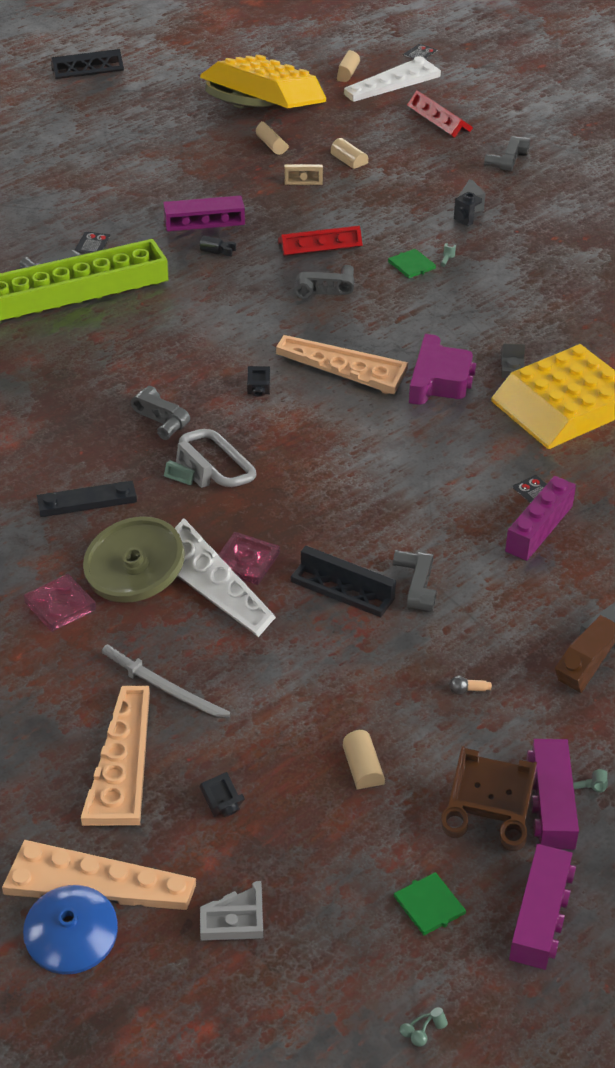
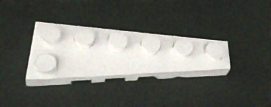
(395, 78)
(218, 583)

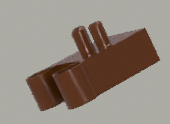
(491, 791)

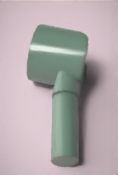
(449, 252)
(597, 783)

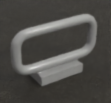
(191, 458)

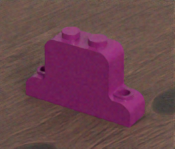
(441, 372)

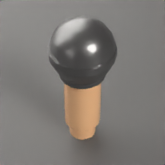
(460, 685)

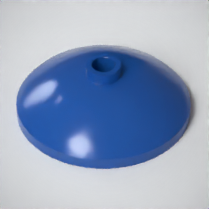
(73, 944)

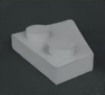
(233, 916)

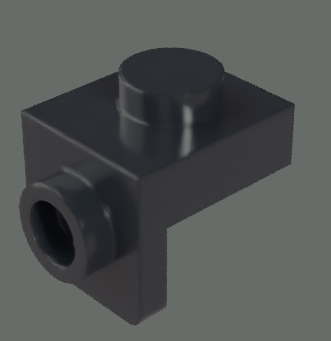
(465, 208)
(258, 380)
(221, 795)

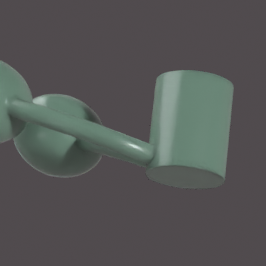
(419, 1037)

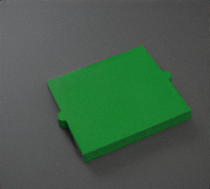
(412, 263)
(429, 903)

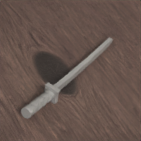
(136, 668)

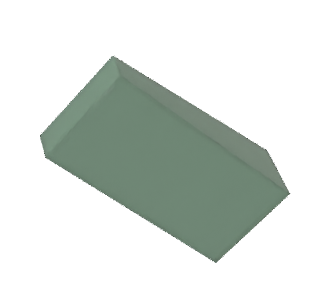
(179, 472)

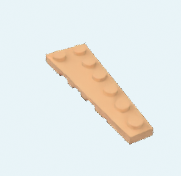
(354, 365)
(120, 773)
(47, 867)

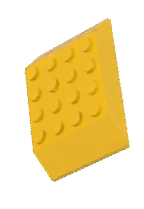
(267, 80)
(560, 396)

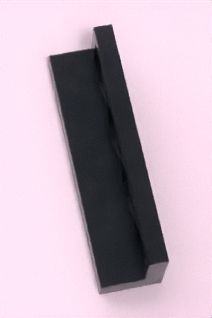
(87, 60)
(348, 578)

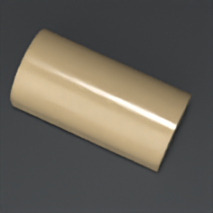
(348, 66)
(271, 139)
(348, 153)
(303, 174)
(363, 759)

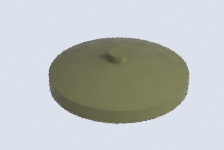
(234, 97)
(134, 559)

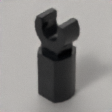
(217, 246)

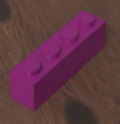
(204, 213)
(540, 518)
(553, 794)
(541, 907)

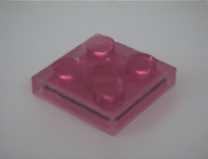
(249, 557)
(59, 602)

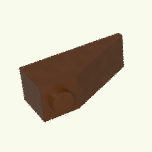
(586, 654)

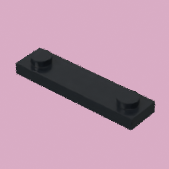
(86, 498)

